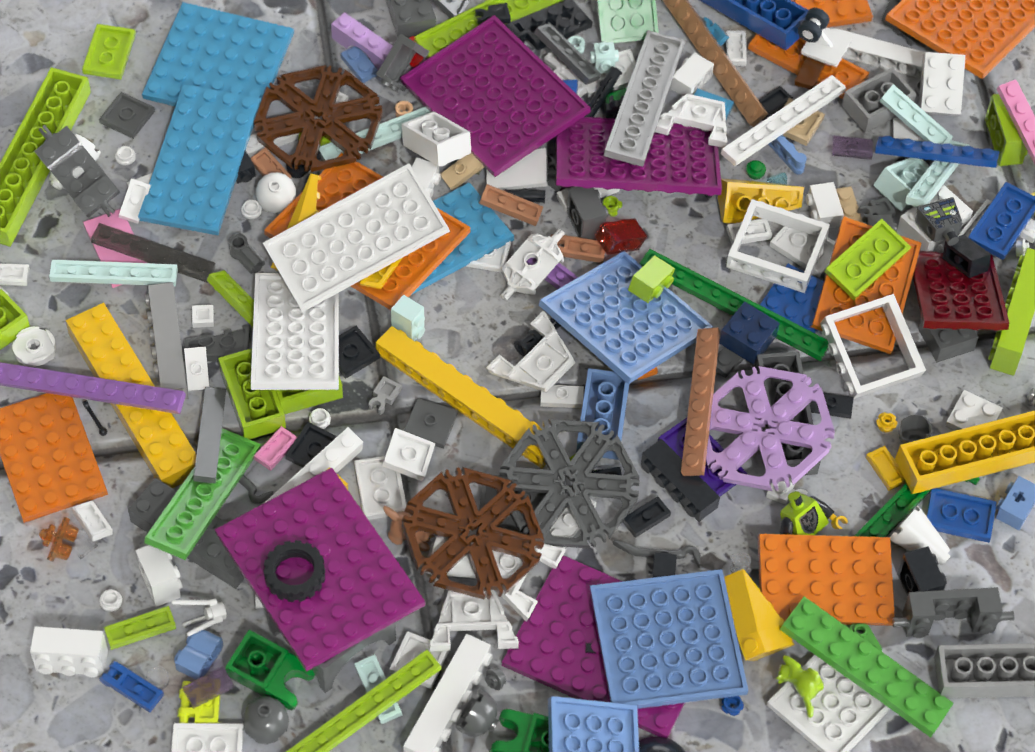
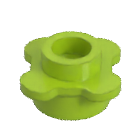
(614, 202)

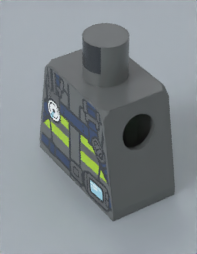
(940, 220)

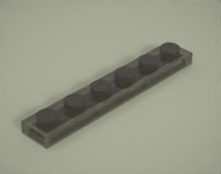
(152, 252)

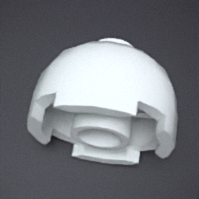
(275, 192)

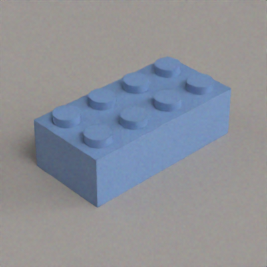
(604, 403)

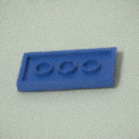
(1004, 220)

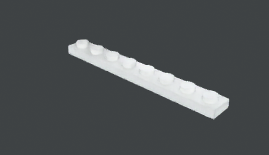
(783, 120)

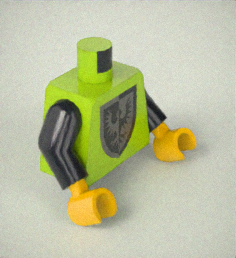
(807, 515)

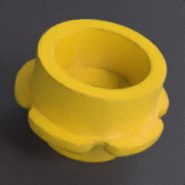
(886, 426)

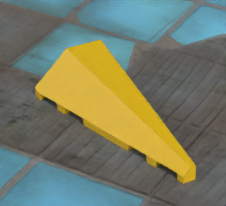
(307, 203)

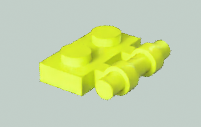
(204, 713)

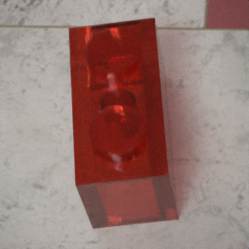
(621, 236)

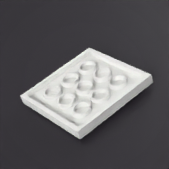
(840, 713)

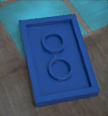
(961, 514)

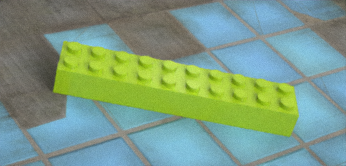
(21, 169)

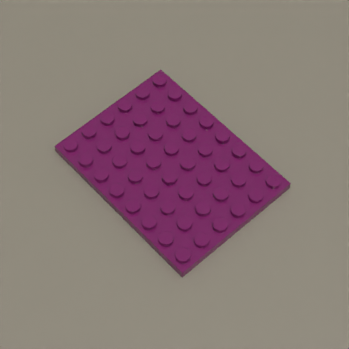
(497, 94)
(673, 163)
(362, 578)
(556, 639)

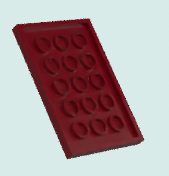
(954, 300)

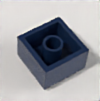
(749, 332)

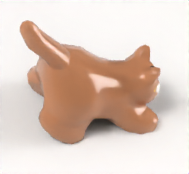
(397, 534)

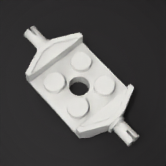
(526, 277)

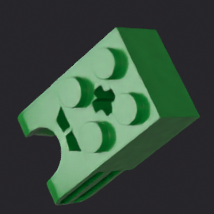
(272, 674)
(530, 729)

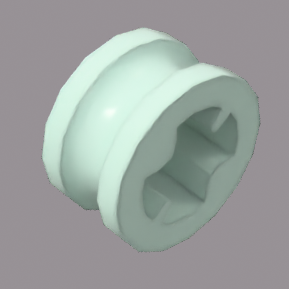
(579, 41)

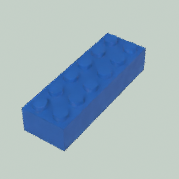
(771, 19)

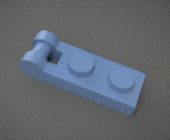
(788, 153)

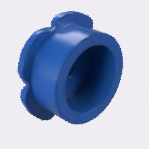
(738, 705)

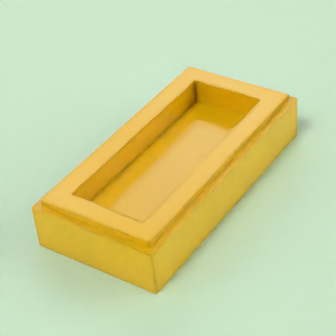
(886, 467)

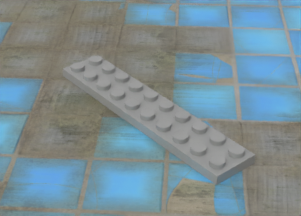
(644, 99)

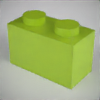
(651, 279)

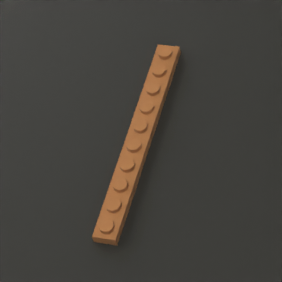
(723, 67)

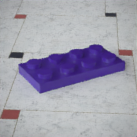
(675, 440)

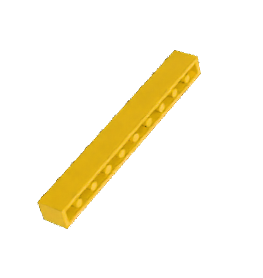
(457, 390)

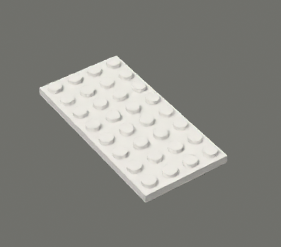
(356, 237)
(291, 345)

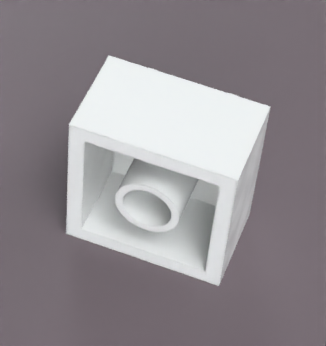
(159, 574)

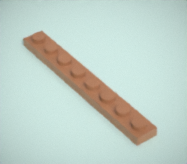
(700, 402)

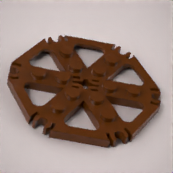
(323, 105)
(463, 521)

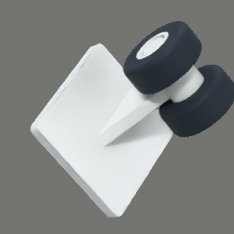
(822, 42)

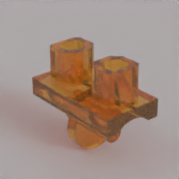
(64, 531)

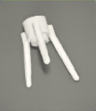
(213, 613)

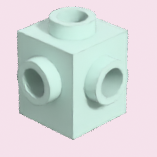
(604, 56)

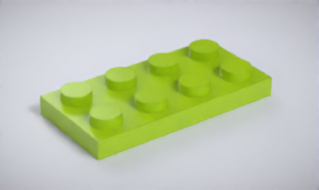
(867, 259)

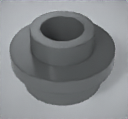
(495, 678)

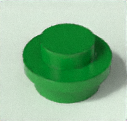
(755, 169)

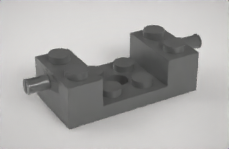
(63, 154)
(979, 604)

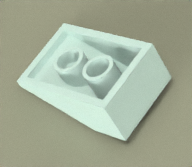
(899, 179)

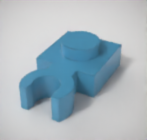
(717, 32)

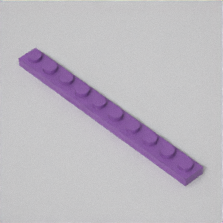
(92, 388)

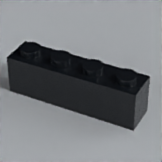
(689, 491)

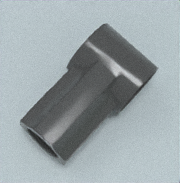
(246, 254)

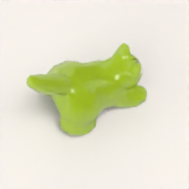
(805, 681)

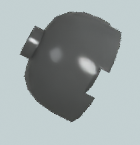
(479, 715)
(265, 720)

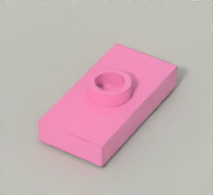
(275, 448)

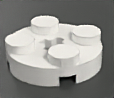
(38, 356)

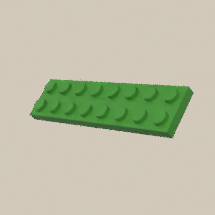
(199, 502)
(867, 666)

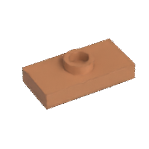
(267, 163)

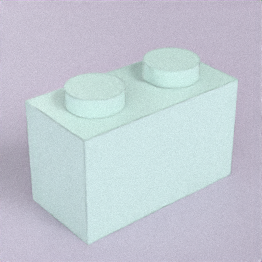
(408, 317)

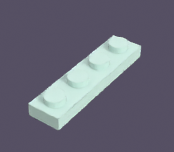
(914, 116)

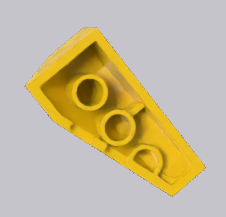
(738, 194)

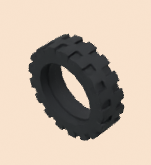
(292, 550)

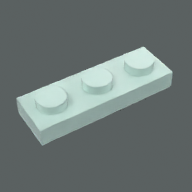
(371, 676)

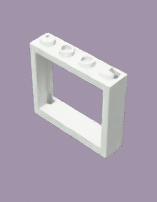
(770, 271)
(901, 333)

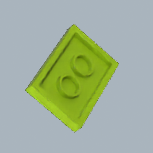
(109, 51)

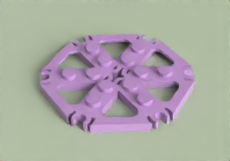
(781, 429)

